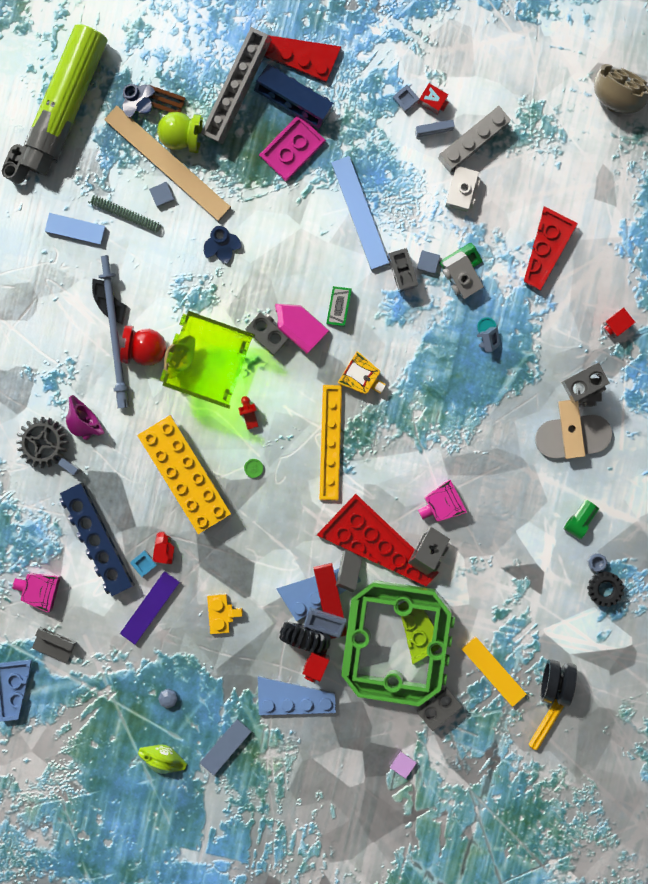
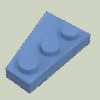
(13, 685)

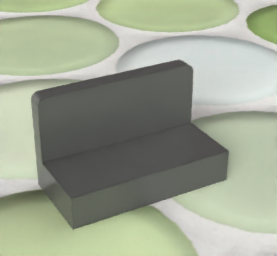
(53, 644)

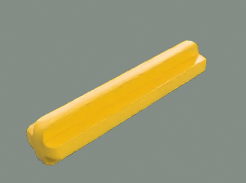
(546, 725)

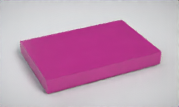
(292, 148)

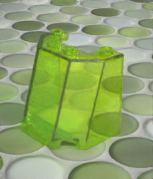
(206, 359)

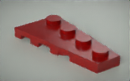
(304, 56)

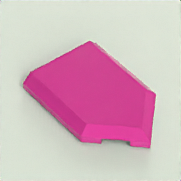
(300, 326)

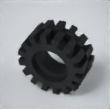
(594, 585)

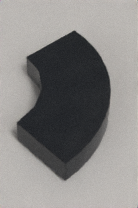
(100, 298)

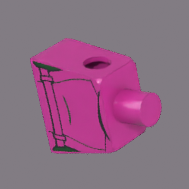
(442, 503)
(38, 590)

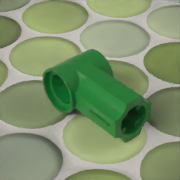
(579, 523)

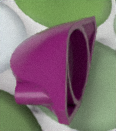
(81, 420)

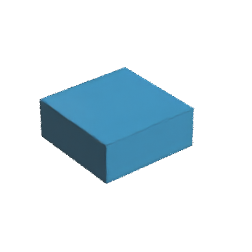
(143, 563)

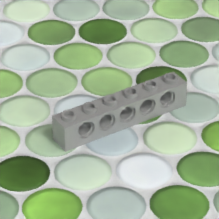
(236, 85)

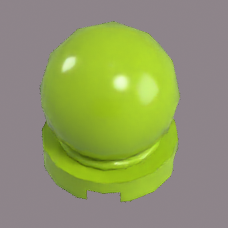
(180, 131)

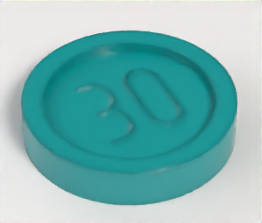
(485, 323)

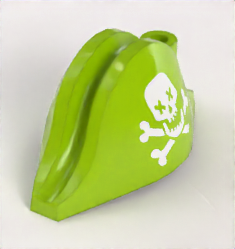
(162, 759)

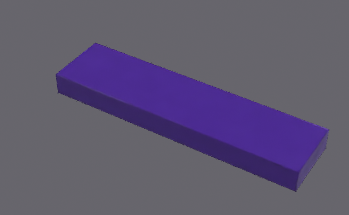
(149, 607)

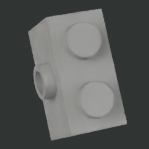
(462, 275)

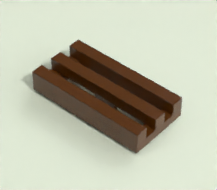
(166, 93)

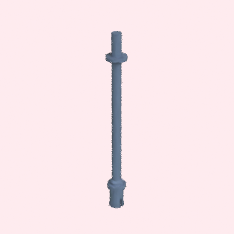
(120, 388)

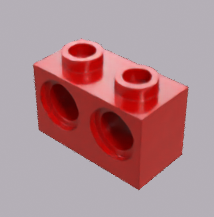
(315, 666)

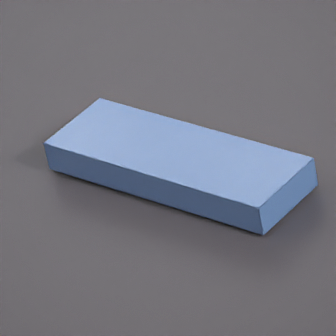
(75, 229)

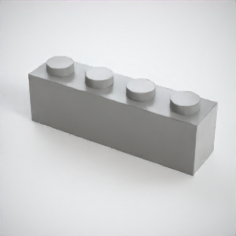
(474, 139)

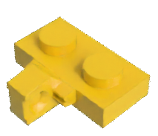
(221, 613)

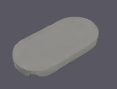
(595, 433)

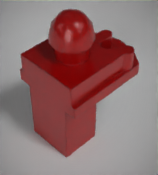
(248, 412)

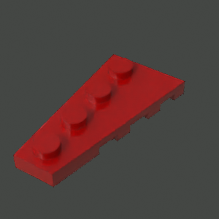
(550, 241)

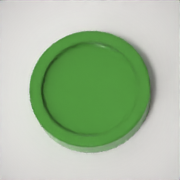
(253, 468)

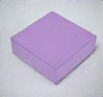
(403, 764)

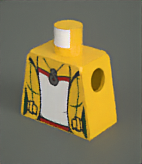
(361, 376)

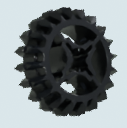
(304, 638)

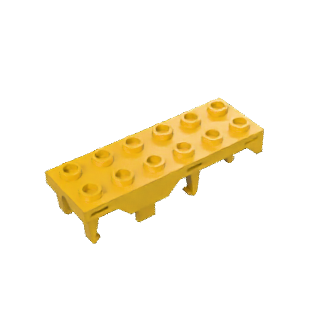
(184, 474)

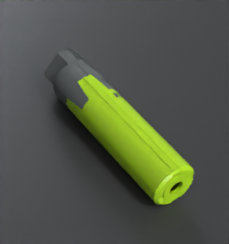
(58, 105)

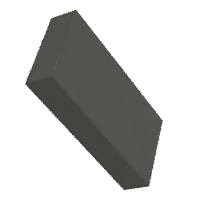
(349, 571)

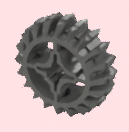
(44, 434)

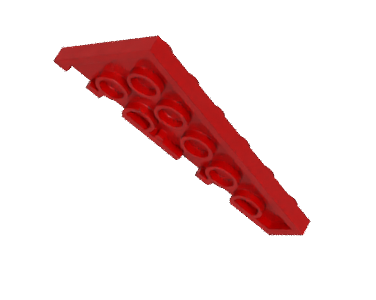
(368, 535)

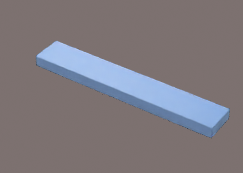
(360, 213)

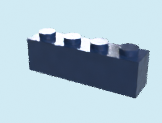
(293, 96)

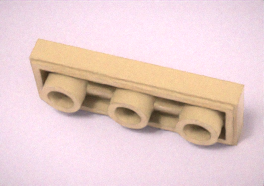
(573, 441)

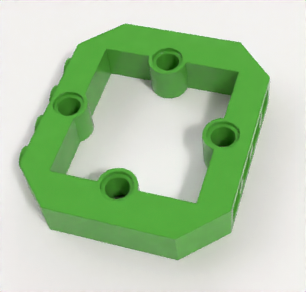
(378, 687)

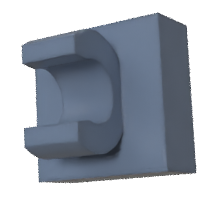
(490, 339)

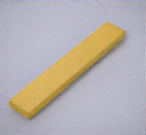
(330, 442)

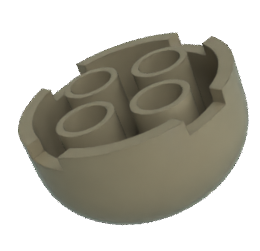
(618, 93)

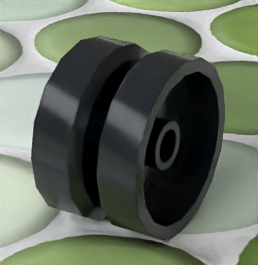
(558, 682)

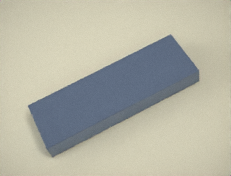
(225, 746)

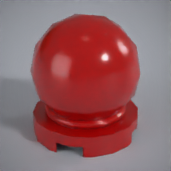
(144, 346)

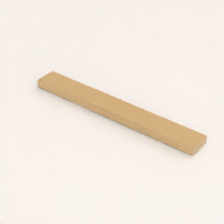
(167, 163)

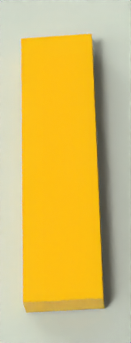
(493, 671)

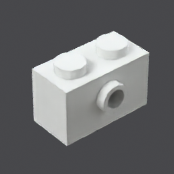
(462, 188)

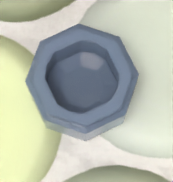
(597, 562)
(168, 698)

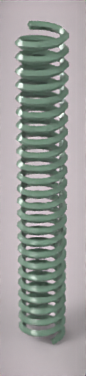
(121, 215)

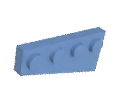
(303, 595)
(287, 698)

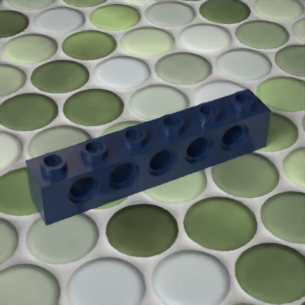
(106, 545)

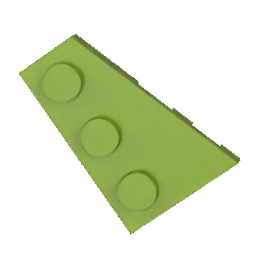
(418, 632)

